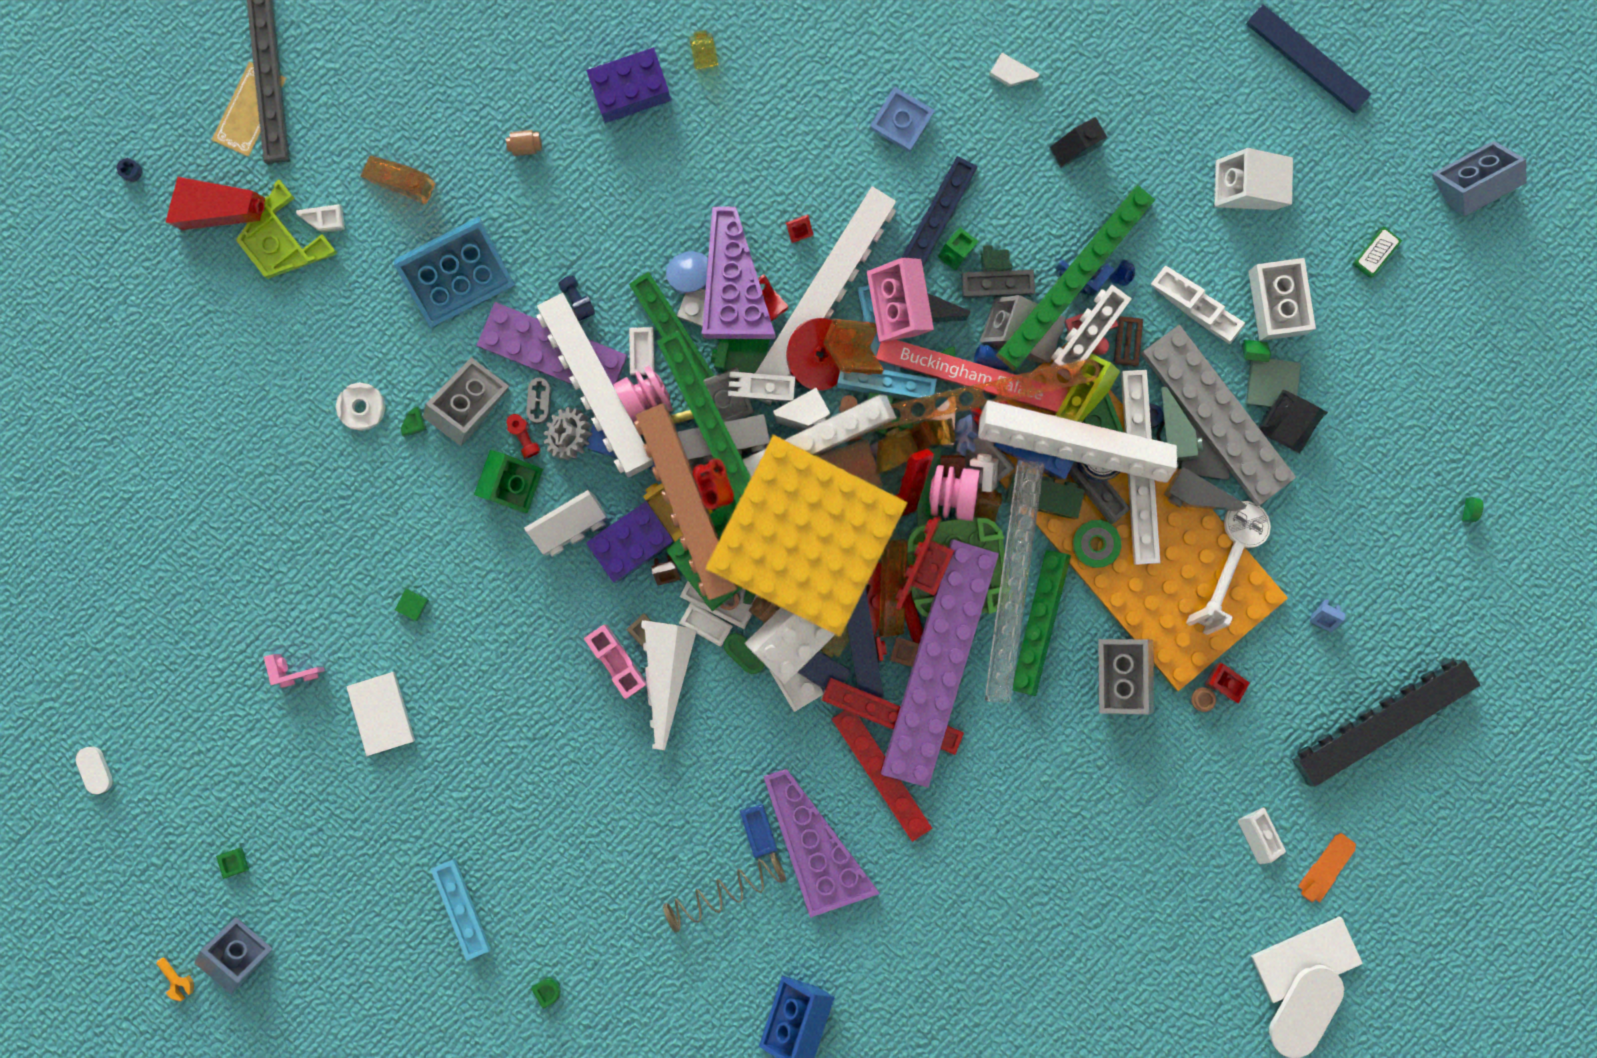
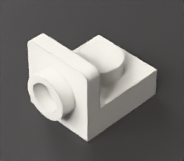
(989, 473)

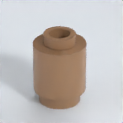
(524, 142)

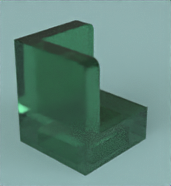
(994, 259)

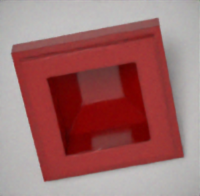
(799, 229)

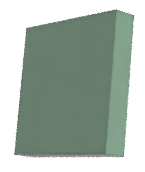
(1269, 379)

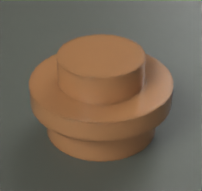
(1203, 699)

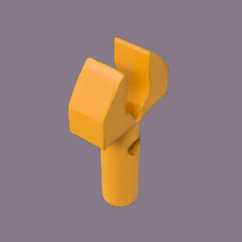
(175, 981)

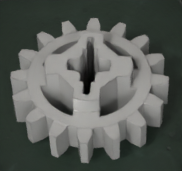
(567, 433)

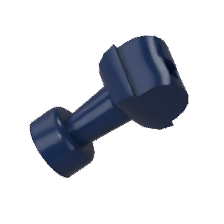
(581, 305)

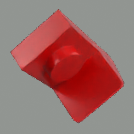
(1227, 682)

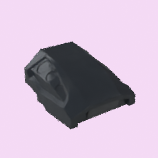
(1291, 421)

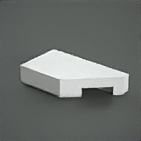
(1011, 71)
(324, 218)

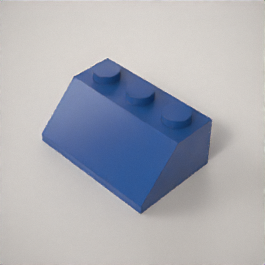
(796, 1020)

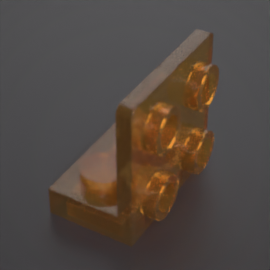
(850, 346)

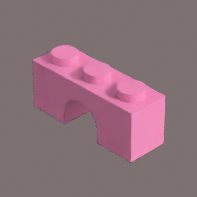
(616, 660)

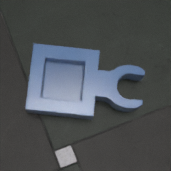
(965, 432)

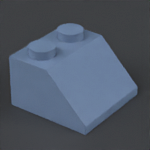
(232, 955)

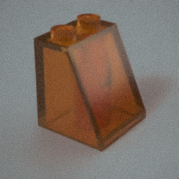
(856, 460)

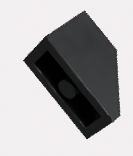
(1078, 142)

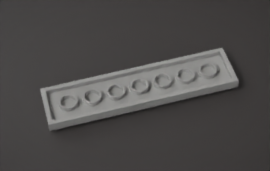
(1218, 415)

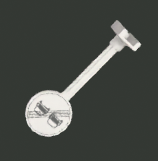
(1246, 530)

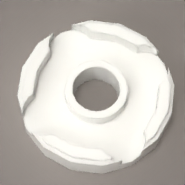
(374, 406)

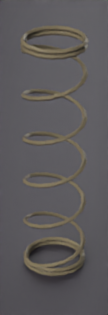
(671, 918)

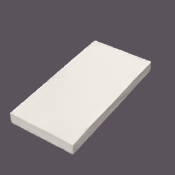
(1322, 945)

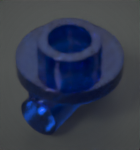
(1123, 273)

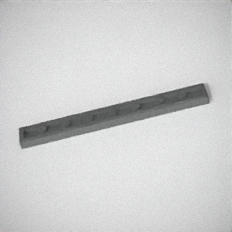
(268, 81)

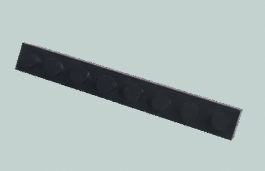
(1385, 722)

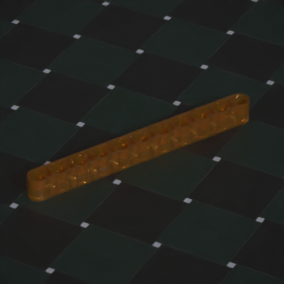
(1000, 385)

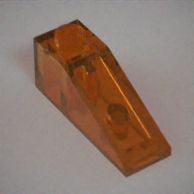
(399, 178)

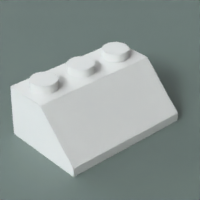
(567, 524)

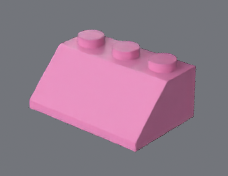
(900, 299)

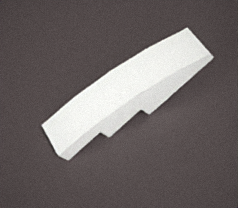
(1197, 305)

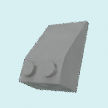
(465, 401)

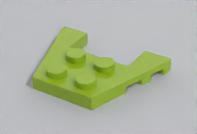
(271, 243)

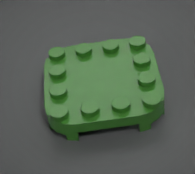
(979, 533)

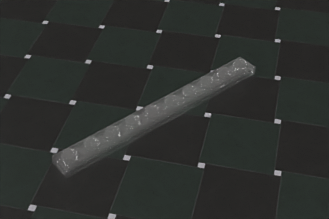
(1014, 581)

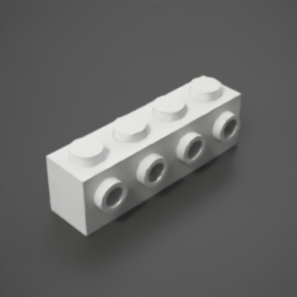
(1093, 328)

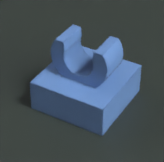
(1327, 616)

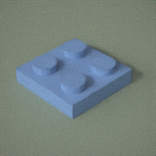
(902, 119)

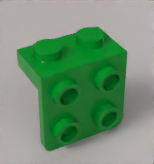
(739, 353)

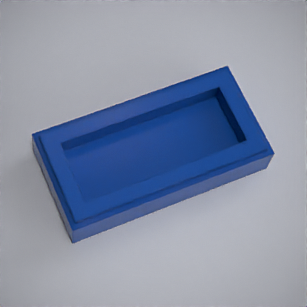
(758, 830)

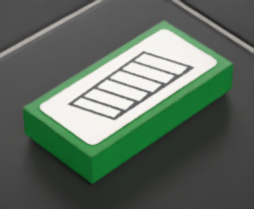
(1377, 252)

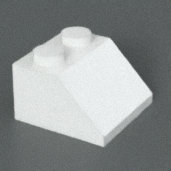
(803, 411)

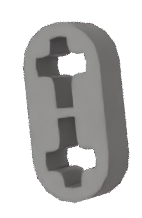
(545, 401)

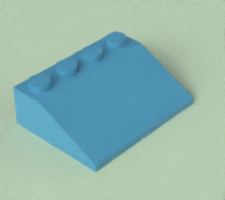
(454, 272)

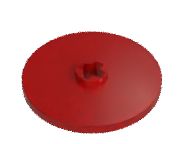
(802, 359)

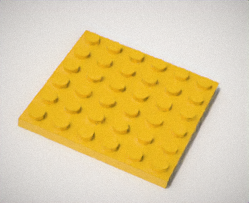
(806, 535)

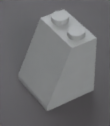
(1005, 319)

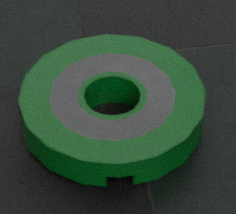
(1109, 537)

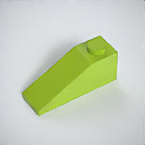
(1085, 397)

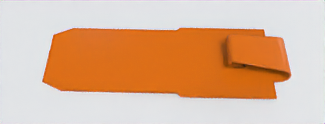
(1325, 870)

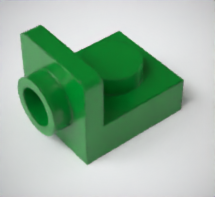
(957, 248)

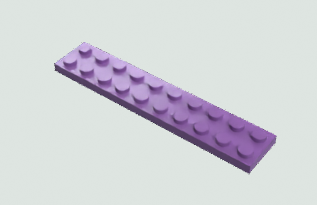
(939, 665)

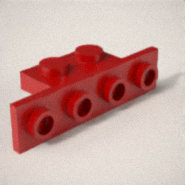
(929, 566)

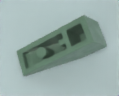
(1179, 429)

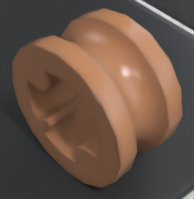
(736, 598)

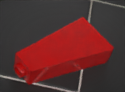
(209, 204)

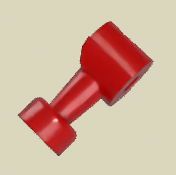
(519, 427)

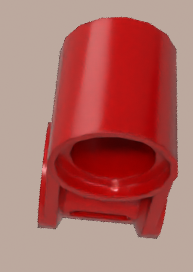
(713, 486)

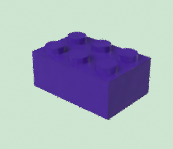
(629, 85)
(630, 542)

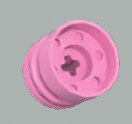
(643, 395)
(954, 493)

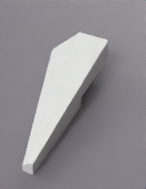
(667, 658)

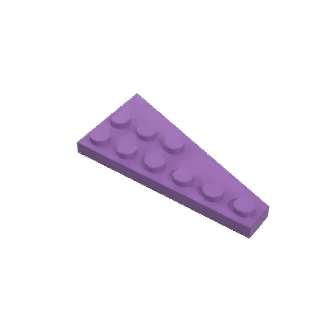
(733, 293)
(820, 860)

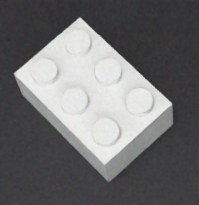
(1282, 299)
(787, 643)

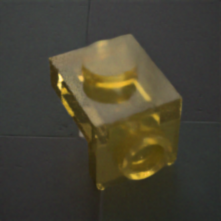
(703, 49)
(836, 644)

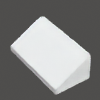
(1261, 836)

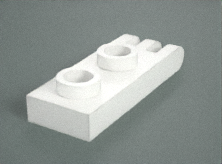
(762, 386)

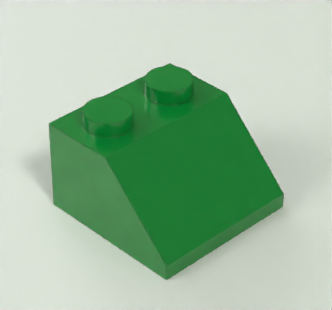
(508, 481)

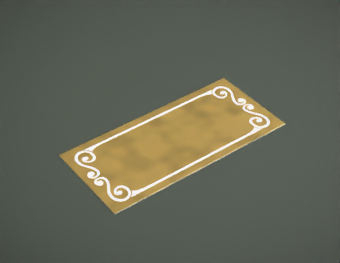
(240, 122)

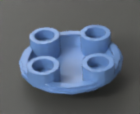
(687, 272)

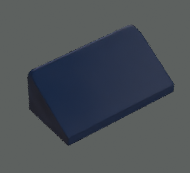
(821, 668)

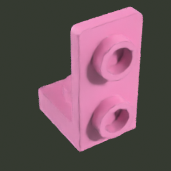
(278, 667)

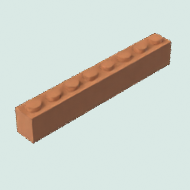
(683, 494)

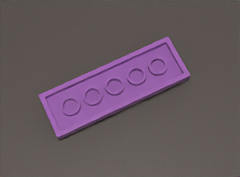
(526, 342)

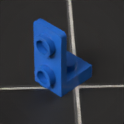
(1098, 278)

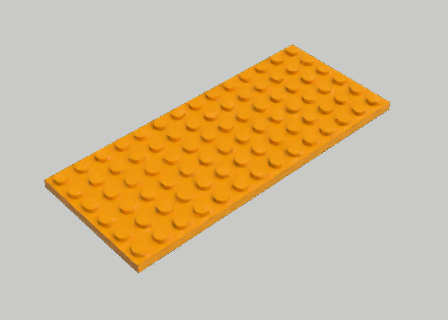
(1159, 597)

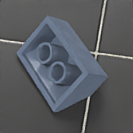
(1481, 177)

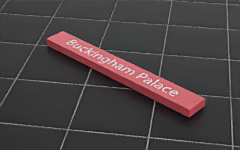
(962, 372)

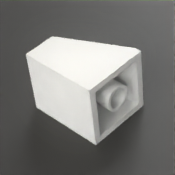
(1254, 180)

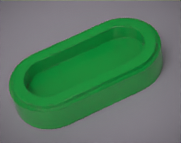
(735, 647)

